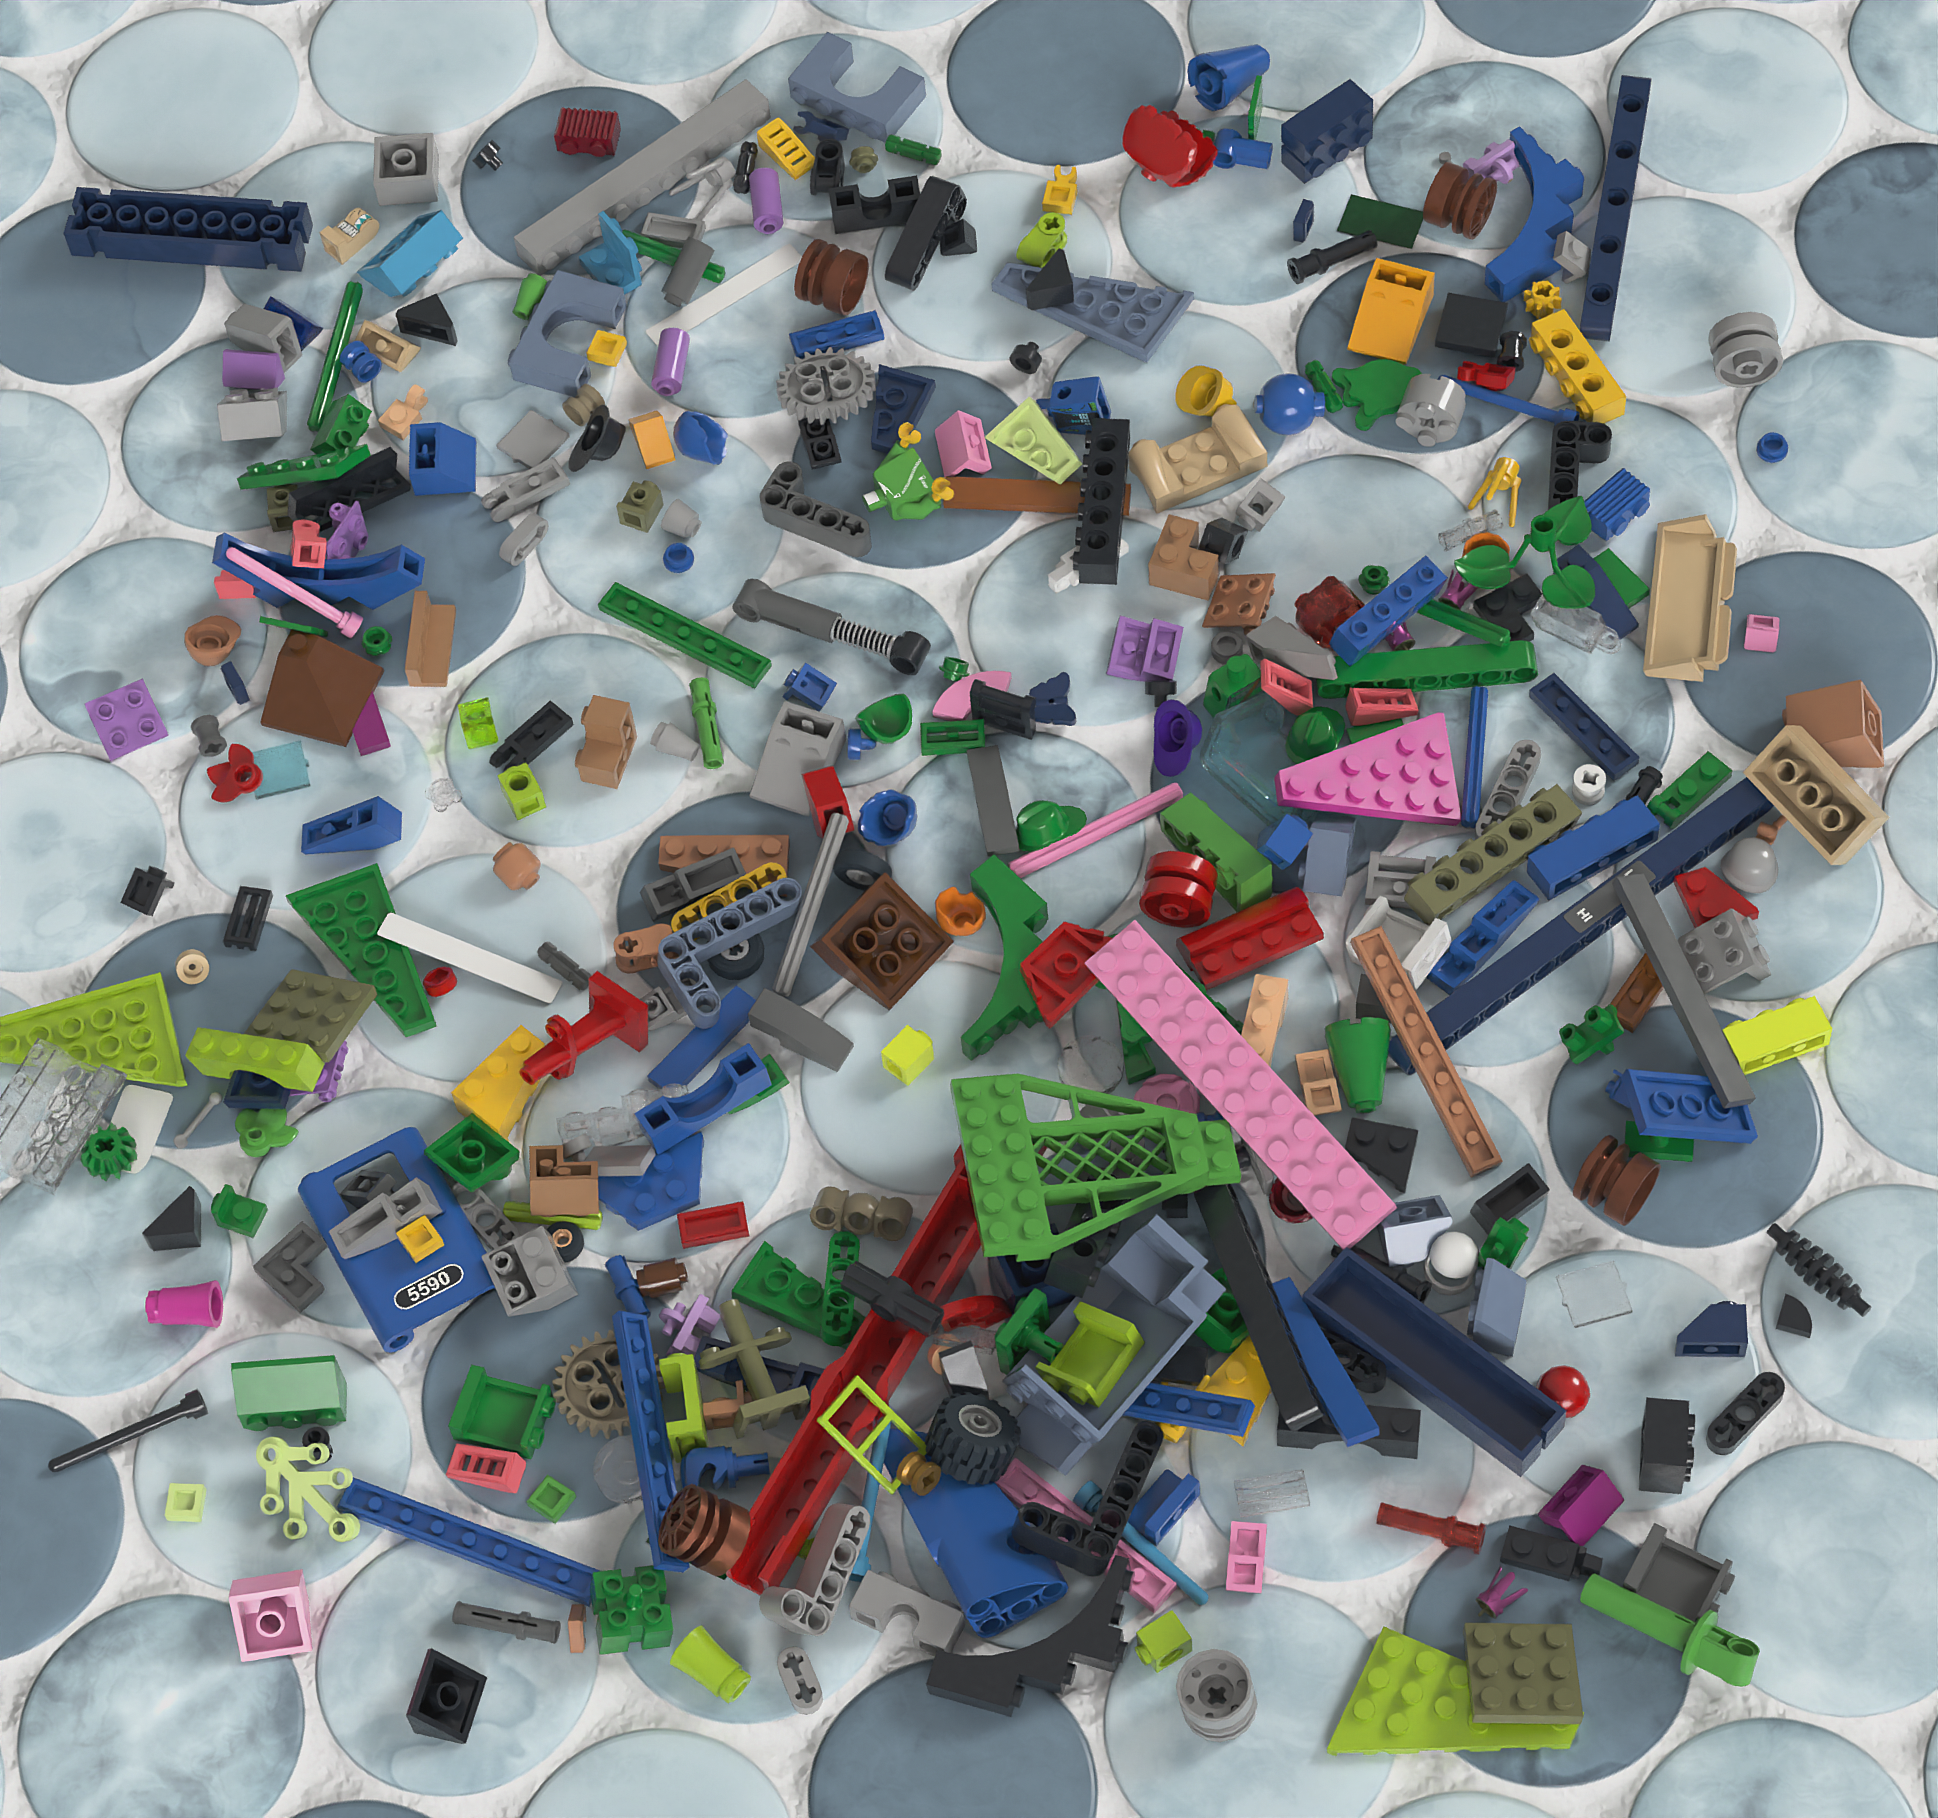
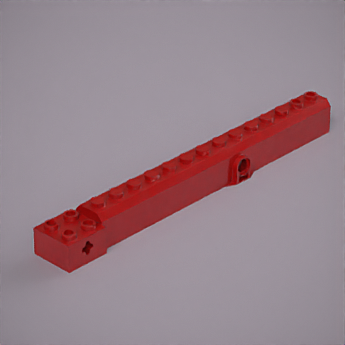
(880, 1357)

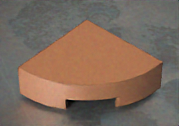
(576, 1630)

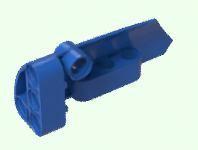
(974, 1546)

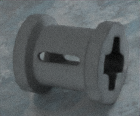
(208, 735)

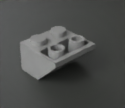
(253, 414)
(529, 1273)

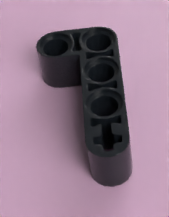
(933, 210)
(1585, 444)

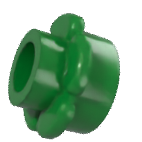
(1377, 585)
(374, 635)
(954, 668)

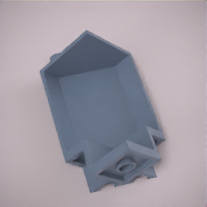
(1149, 1282)

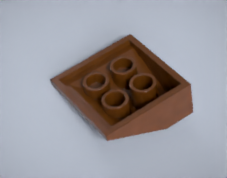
(318, 689)
(882, 942)

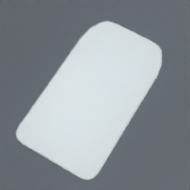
(143, 1115)

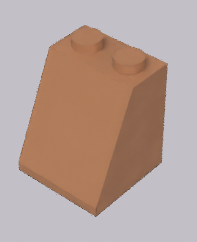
(1841, 721)

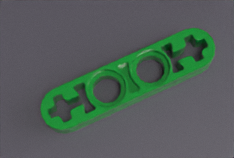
(833, 1289)

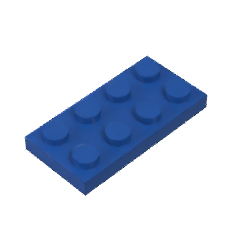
(1684, 1108)

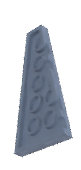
(1106, 309)

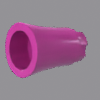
(186, 1305)

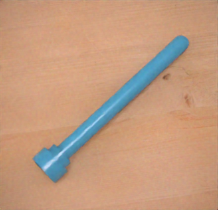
(1089, 1499)
(869, 1501)

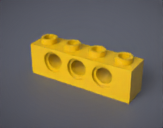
(1577, 368)

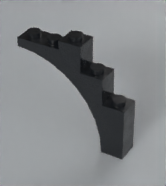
(996, 1679)

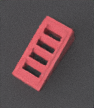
(1286, 687)
(1371, 705)
(507, 1473)

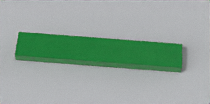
(685, 635)

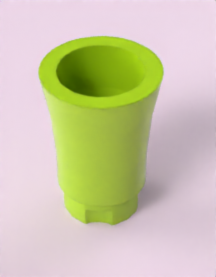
(710, 1665)

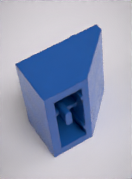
(441, 459)

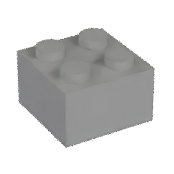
(406, 169)

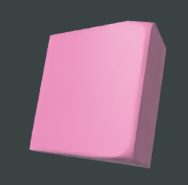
(1761, 633)

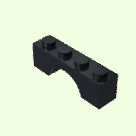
(1397, 1431)

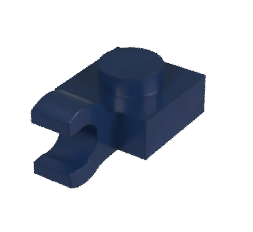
(822, 127)

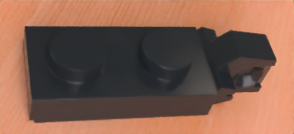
(1548, 1555)

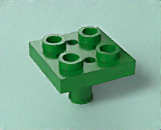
(1026, 1332)

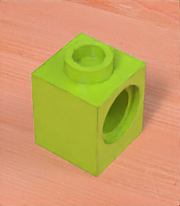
(523, 801)
(1163, 1642)

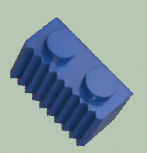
(1616, 504)

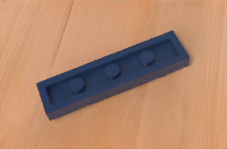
(1584, 726)

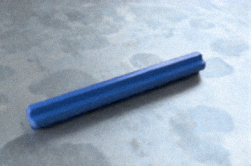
(1474, 757)

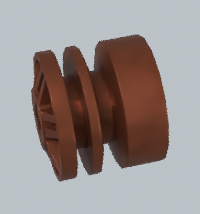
(1460, 200)
(831, 277)
(1611, 1177)
(704, 1530)

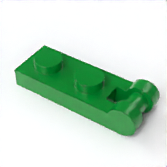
(1690, 790)

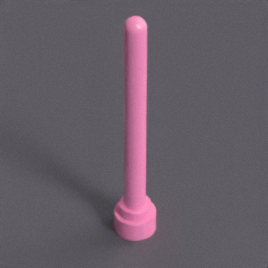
(346, 622)

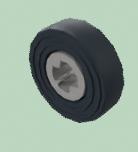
(859, 868)
(742, 964)

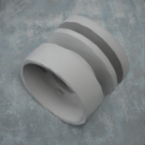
(1217, 1676)

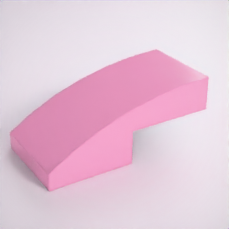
(1246, 1557)

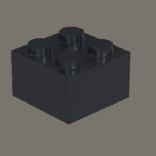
(1666, 1446)

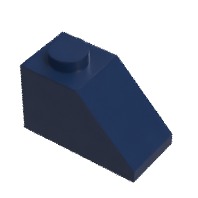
(1715, 1332)

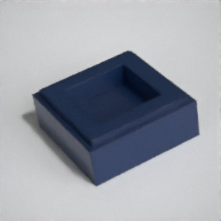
(1303, 221)
(234, 683)

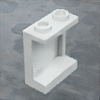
(1414, 942)

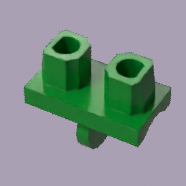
(1594, 1034)
(1504, 1242)

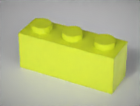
(1778, 1034)

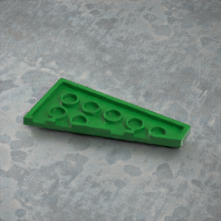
(347, 919)

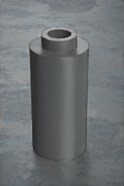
(687, 272)

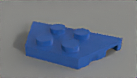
(663, 1191)

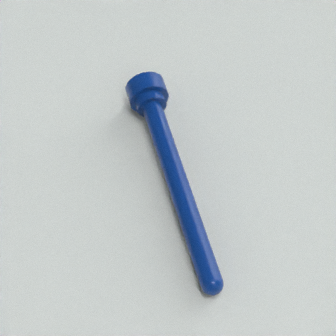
(1516, 404)

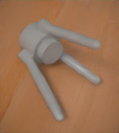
(716, 173)

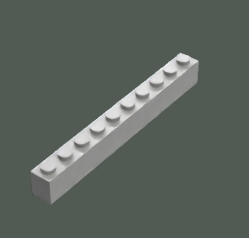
(643, 177)

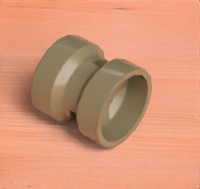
(583, 404)

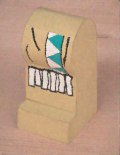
(349, 235)

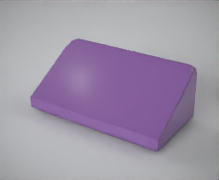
(252, 369)

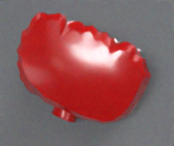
(1167, 147)

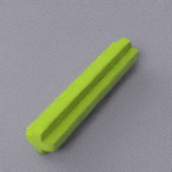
(521, 1212)

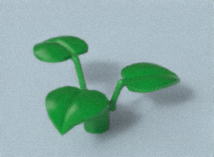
(1568, 589)

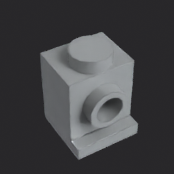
(1263, 497)

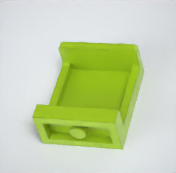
(1093, 1356)
(681, 1375)

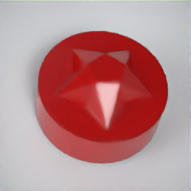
(440, 981)

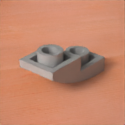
(664, 1006)

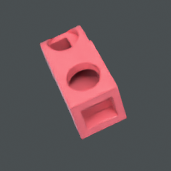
(306, 545)

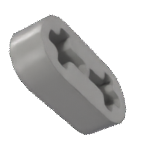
(523, 539)
(807, 1677)

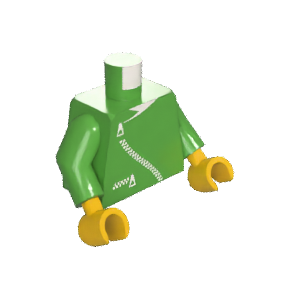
(904, 482)

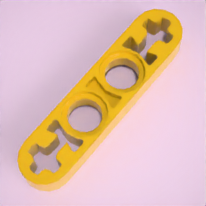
(726, 894)

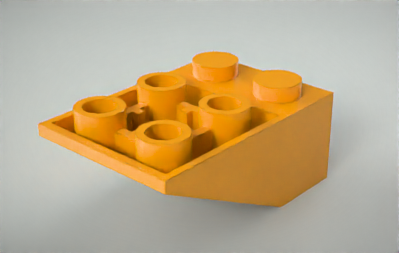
(1391, 311)

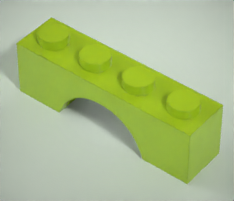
(283, 1061)

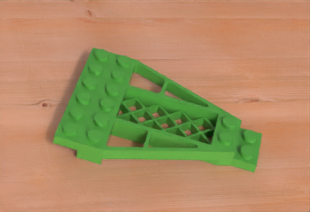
(1012, 1194)

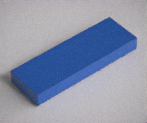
(839, 334)

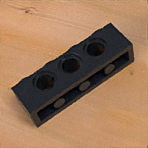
(1075, 1265)

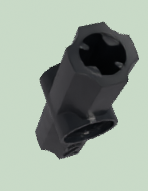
(892, 1299)

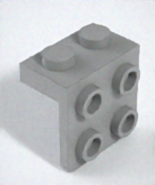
(1724, 950)

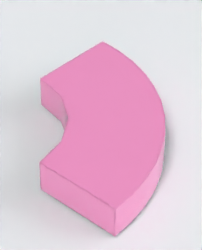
(955, 701)

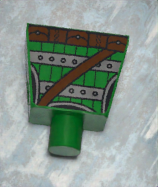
(1232, 684)

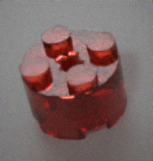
(1326, 609)

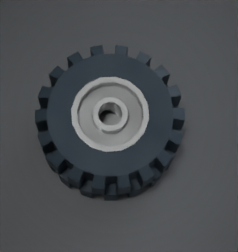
(972, 1438)

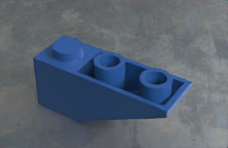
(1283, 840)

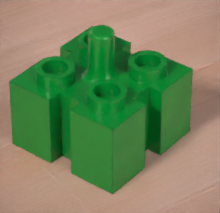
(631, 1609)

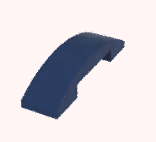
(783, 1375)

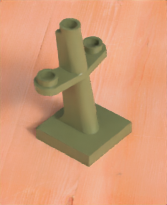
(766, 1403)

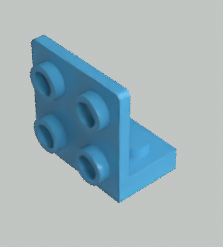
(615, 259)

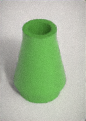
(529, 294)

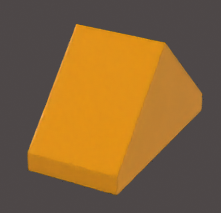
(652, 439)

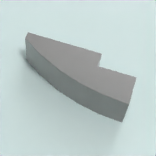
(383, 1217)

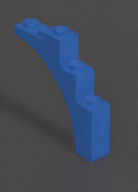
(1532, 252)
(366, 579)

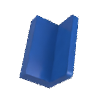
(1163, 1505)

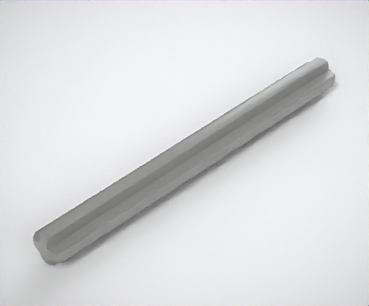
(810, 905)

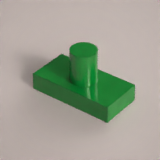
(1657, 1146)

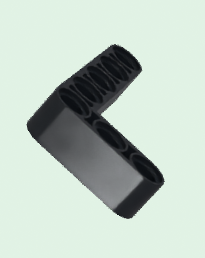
(1112, 1511)

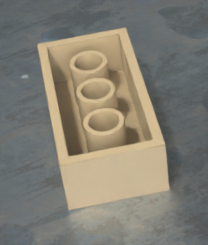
(1815, 795)

